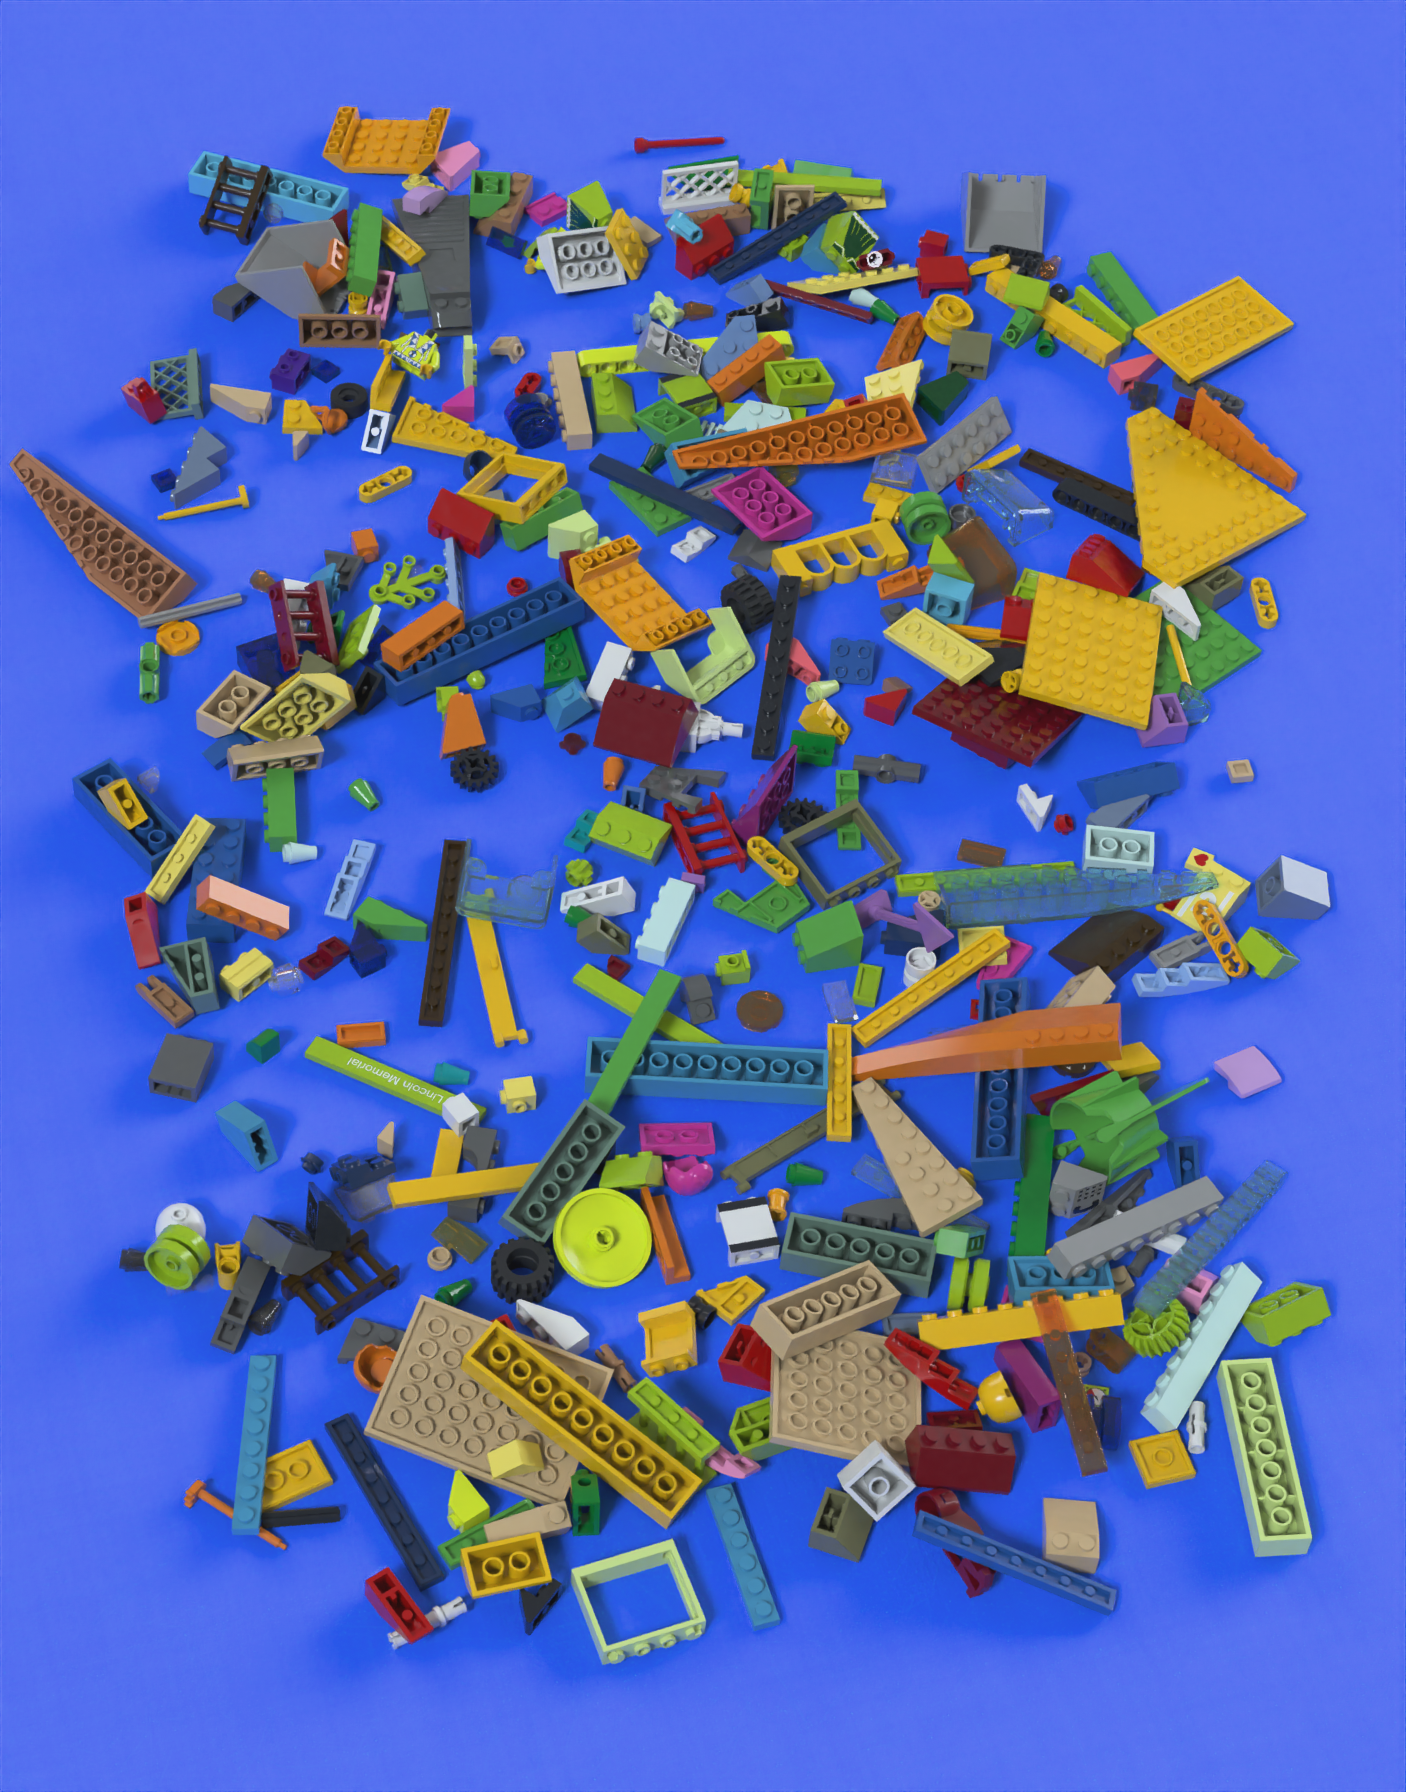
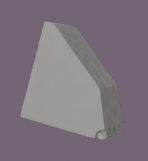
(1002, 211)
(277, 271)

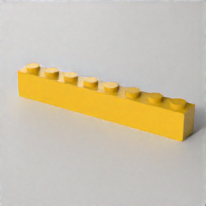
(1064, 324)
(1017, 1322)

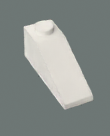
(1176, 608)
(606, 898)

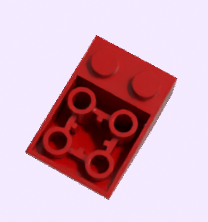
(746, 1359)

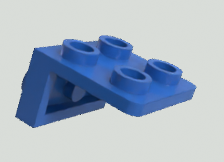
(851, 661)

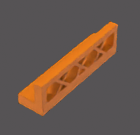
(903, 342)
(664, 1238)

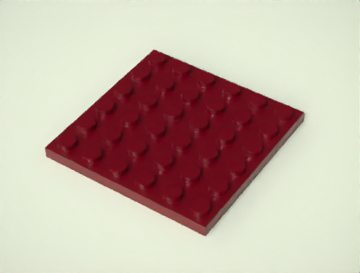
(997, 719)

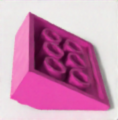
(765, 505)

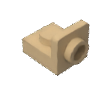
(508, 346)

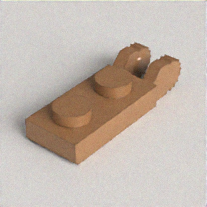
(165, 1002)

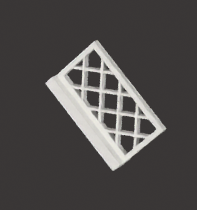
(698, 199)

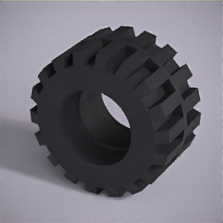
(749, 602)
(522, 1254)

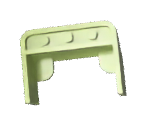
(728, 660)

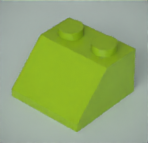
(1266, 953)
(632, 1173)

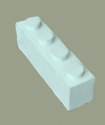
(665, 921)

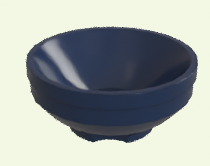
(478, 460)

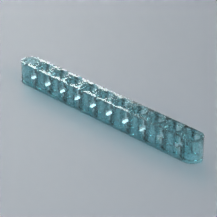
(1210, 1239)

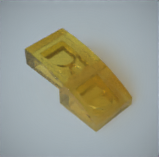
(460, 1238)

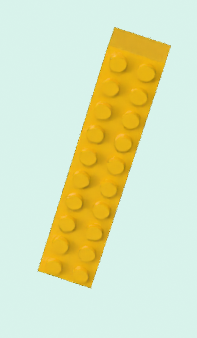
(581, 1424)

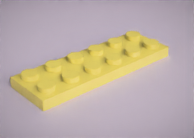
(938, 646)

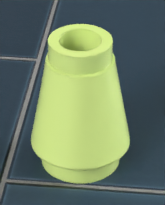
(821, 690)

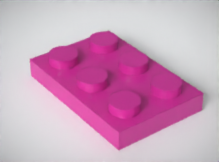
(677, 1138)

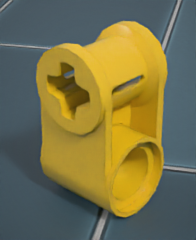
(228, 1264)

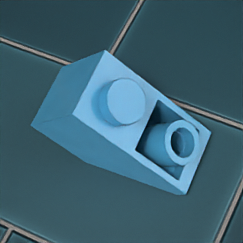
(331, 580)

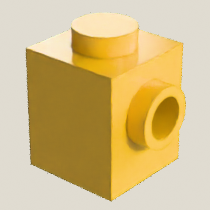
(886, 510)

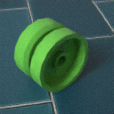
(924, 517)

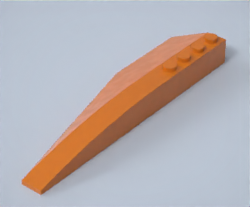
(819, 439)
(1003, 1043)

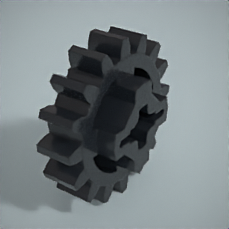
(474, 768)
(798, 814)

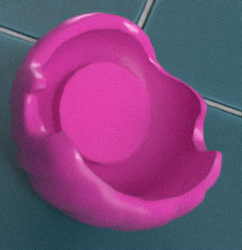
(687, 1175)

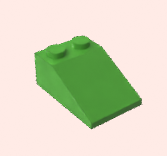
(668, 423)

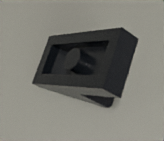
(537, 1607)

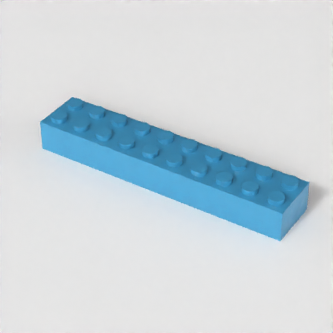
(718, 1071)

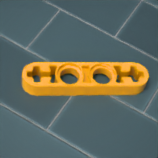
(1222, 937)

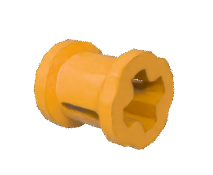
(777, 1203)

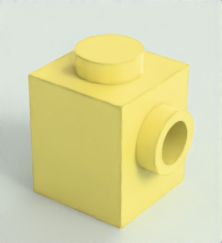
(518, 1094)

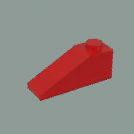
(396, 1606)

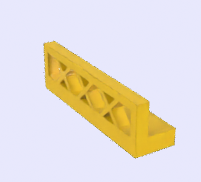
(386, 386)

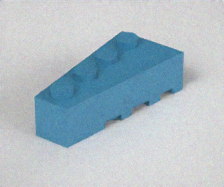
(685, 477)

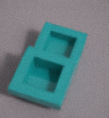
(578, 837)

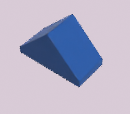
(633, 798)

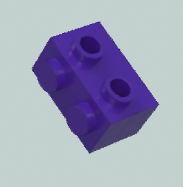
(290, 371)

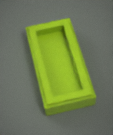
(867, 985)

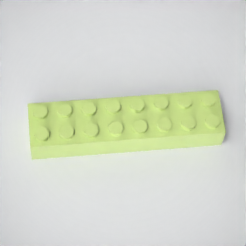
(1263, 1457)

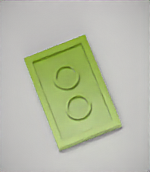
(357, 638)

